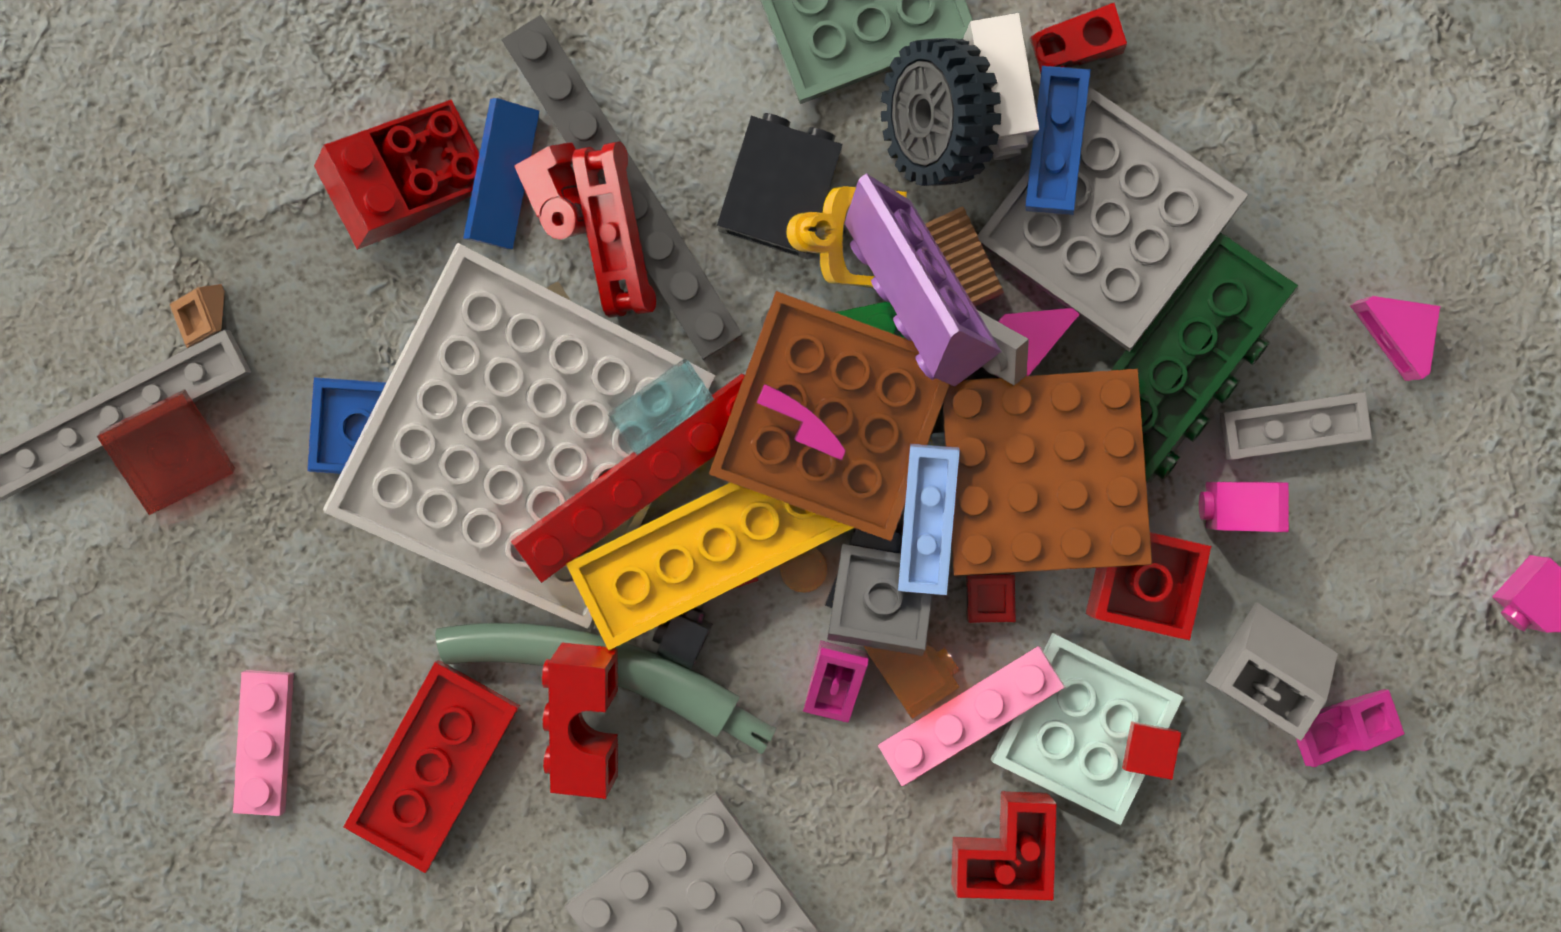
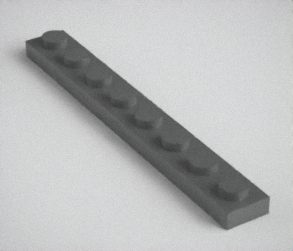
(663, 248)

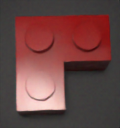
(1017, 863)

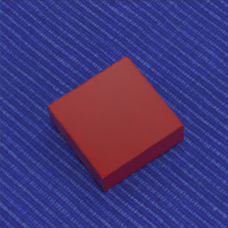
(990, 598)
(1151, 750)

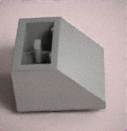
(1276, 671)

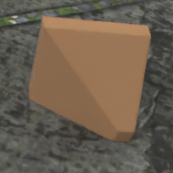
(199, 313)

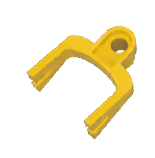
(829, 237)

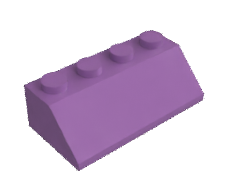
(918, 283)

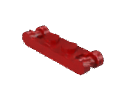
(612, 230)

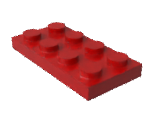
(431, 766)

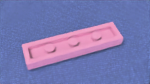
(971, 716)

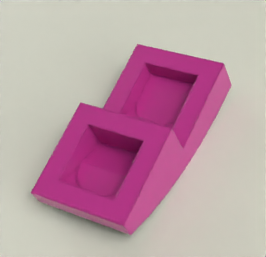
(811, 430)
(1351, 726)

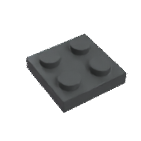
(870, 607)

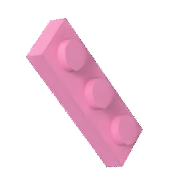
(263, 742)

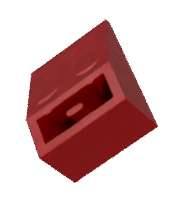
(399, 172)

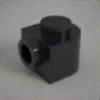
(683, 637)

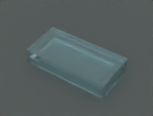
(660, 406)

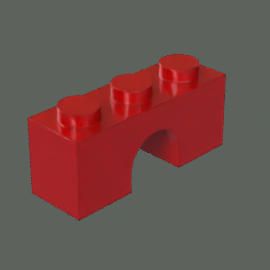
(578, 756)

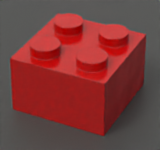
(1156, 595)

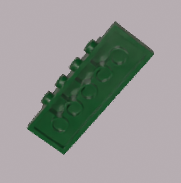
(1200, 344)

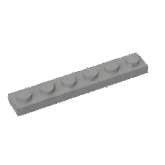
(74, 432)

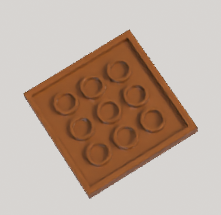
(860, 387)
(1048, 473)

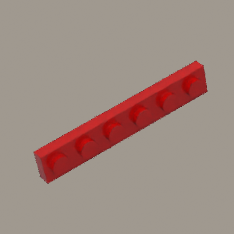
(626, 488)

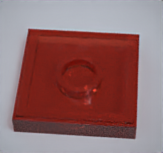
(166, 452)

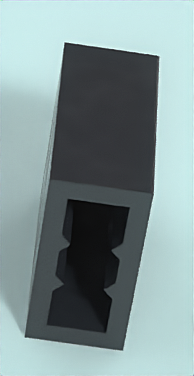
(777, 178)

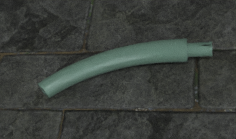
(638, 671)

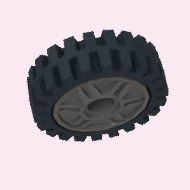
(940, 111)

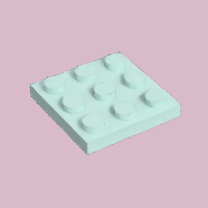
(1081, 733)

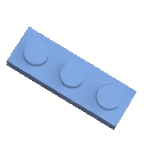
(928, 519)

